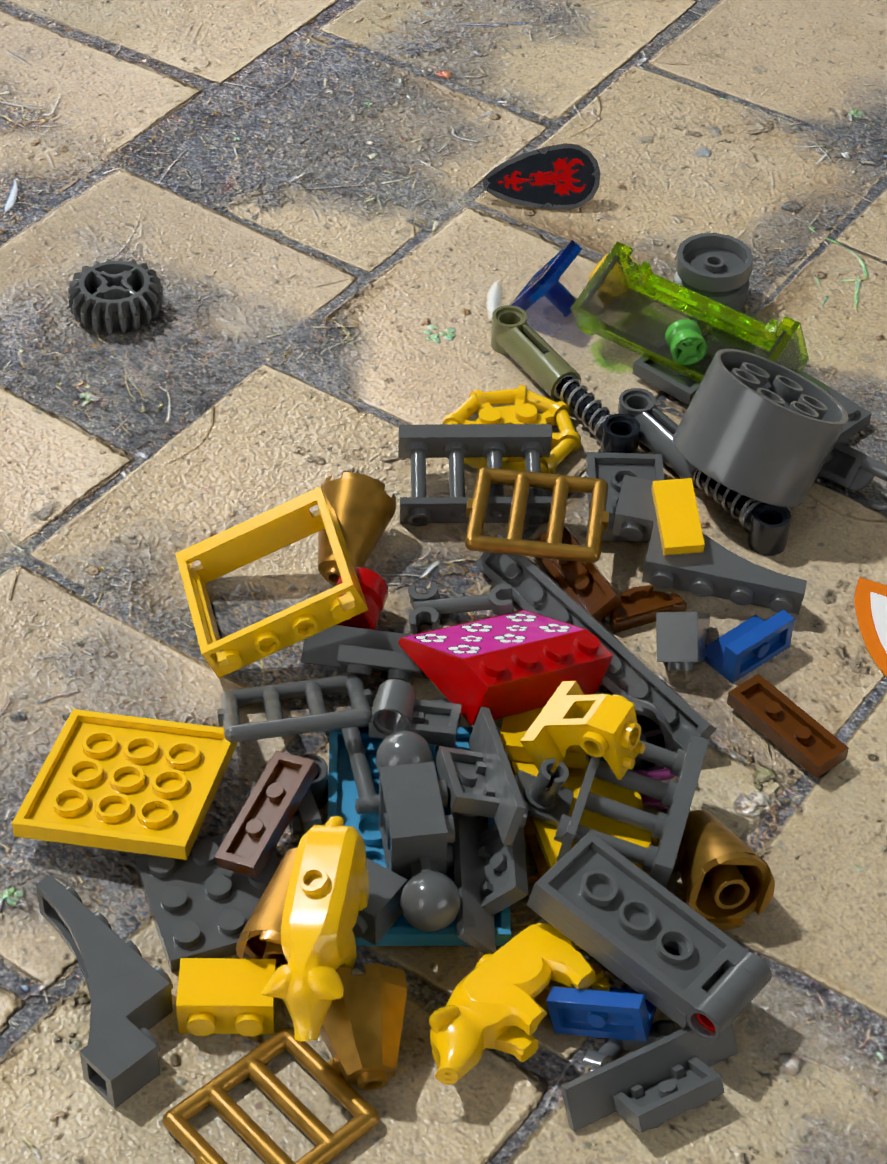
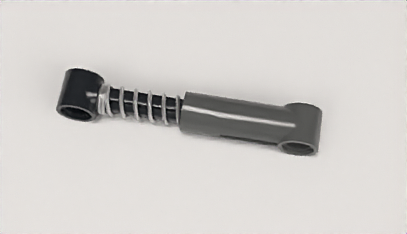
(764, 523)

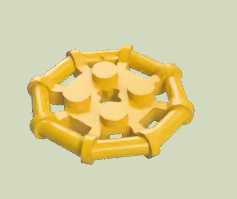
(521, 413)

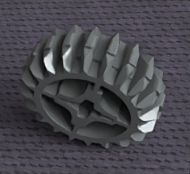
(115, 295)

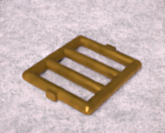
(553, 546)
(253, 1066)

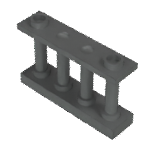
(467, 441)
(665, 827)

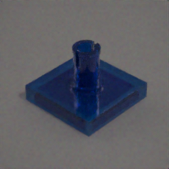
(546, 282)

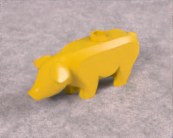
(317, 923)
(506, 999)

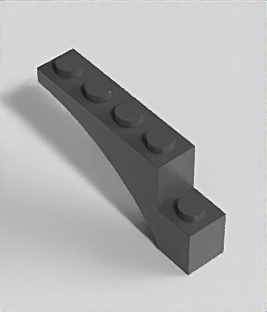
(705, 574)
(123, 993)

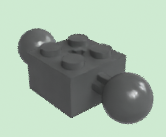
(417, 830)

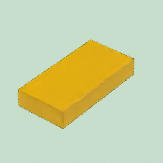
(677, 516)

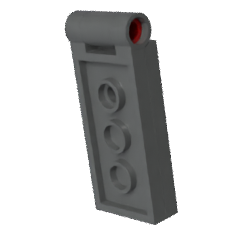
(649, 938)

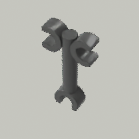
(429, 605)

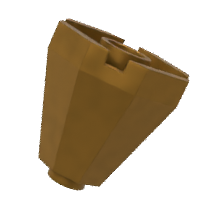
(367, 1025)

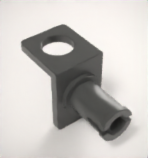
(545, 793)

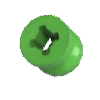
(686, 342)

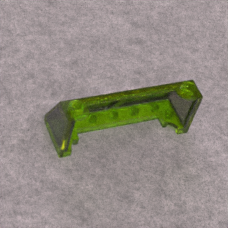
(637, 307)

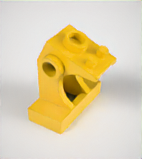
(596, 722)

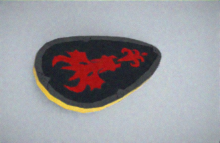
(546, 178)

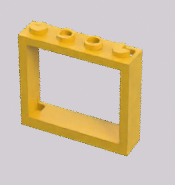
(248, 543)

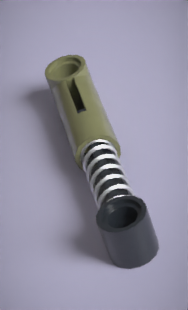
(560, 381)

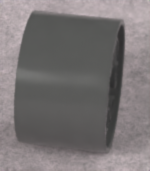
(759, 428)

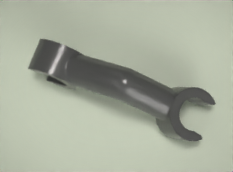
(614, 1047)

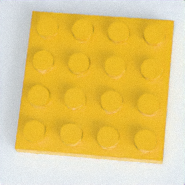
(126, 784)

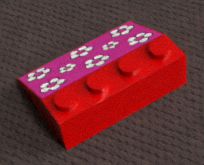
(508, 661)

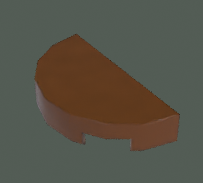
(640, 607)

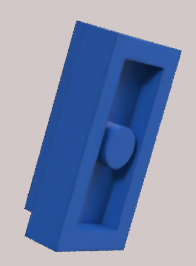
(750, 645)
(601, 1014)

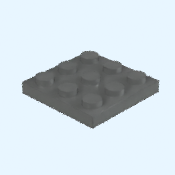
(199, 904)

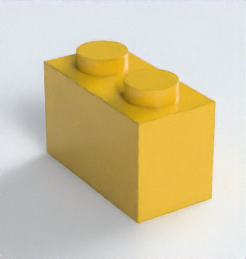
(225, 996)

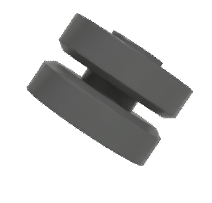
(715, 268)

